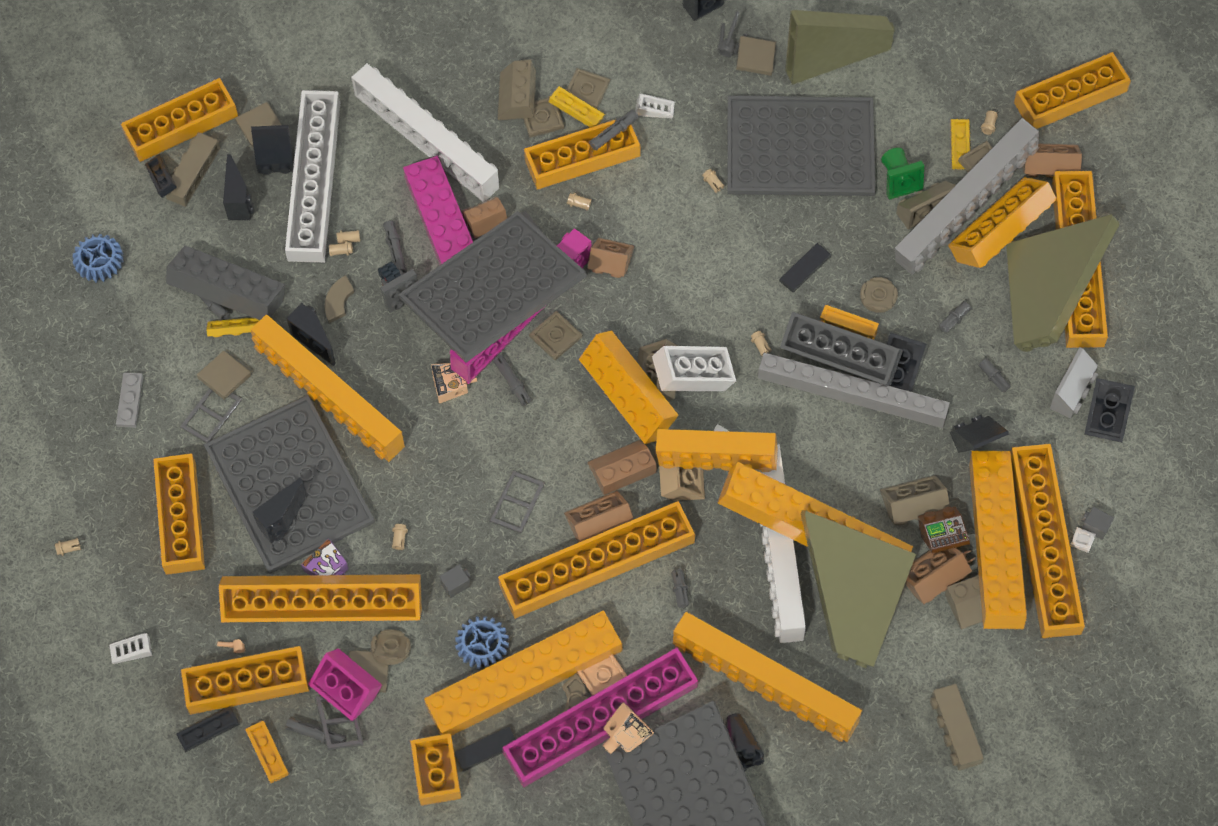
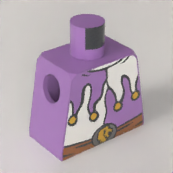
(325, 561)

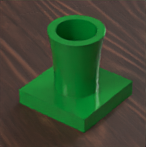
(902, 176)

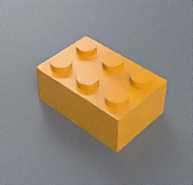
(435, 769)

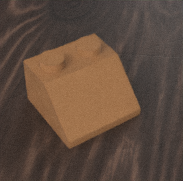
(484, 216)
(610, 257)

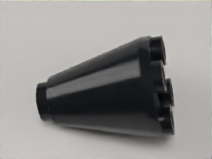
(744, 741)

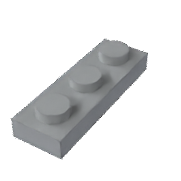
(129, 400)

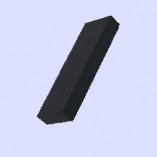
(160, 175)
(805, 267)
(208, 729)
(484, 749)

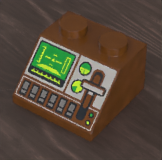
(943, 529)

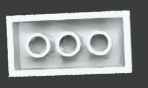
(693, 368)

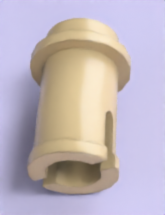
(988, 126)
(713, 180)
(578, 201)
(351, 236)
(343, 248)
(760, 342)
(399, 536)
(67, 546)

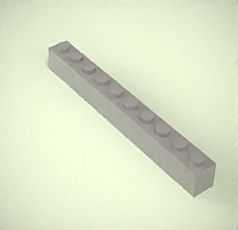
(853, 390)

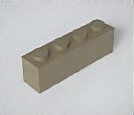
(193, 168)
(957, 727)

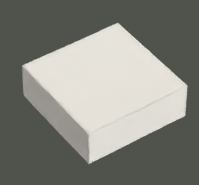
(1082, 540)

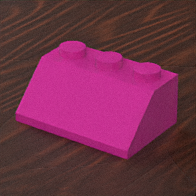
(344, 684)

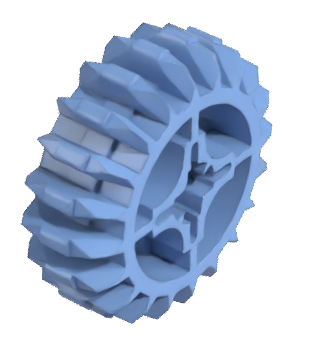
(100, 263)
(488, 638)

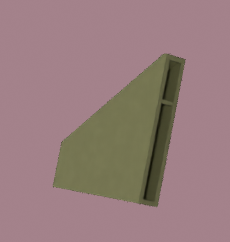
(833, 40)
(1051, 276)
(856, 584)

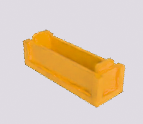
(849, 322)

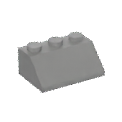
(1075, 384)

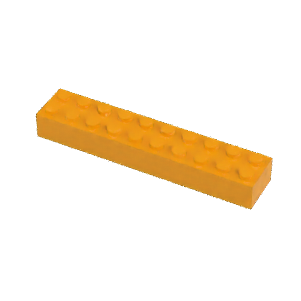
(1073, 206)
(327, 388)
(781, 506)
(997, 540)
(1046, 541)
(596, 559)
(320, 598)
(523, 674)
(766, 677)

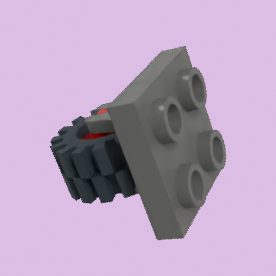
(394, 283)

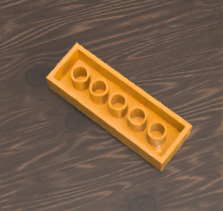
(1072, 91)
(179, 119)
(574, 157)
(1002, 222)
(627, 386)
(716, 449)
(179, 514)
(244, 680)

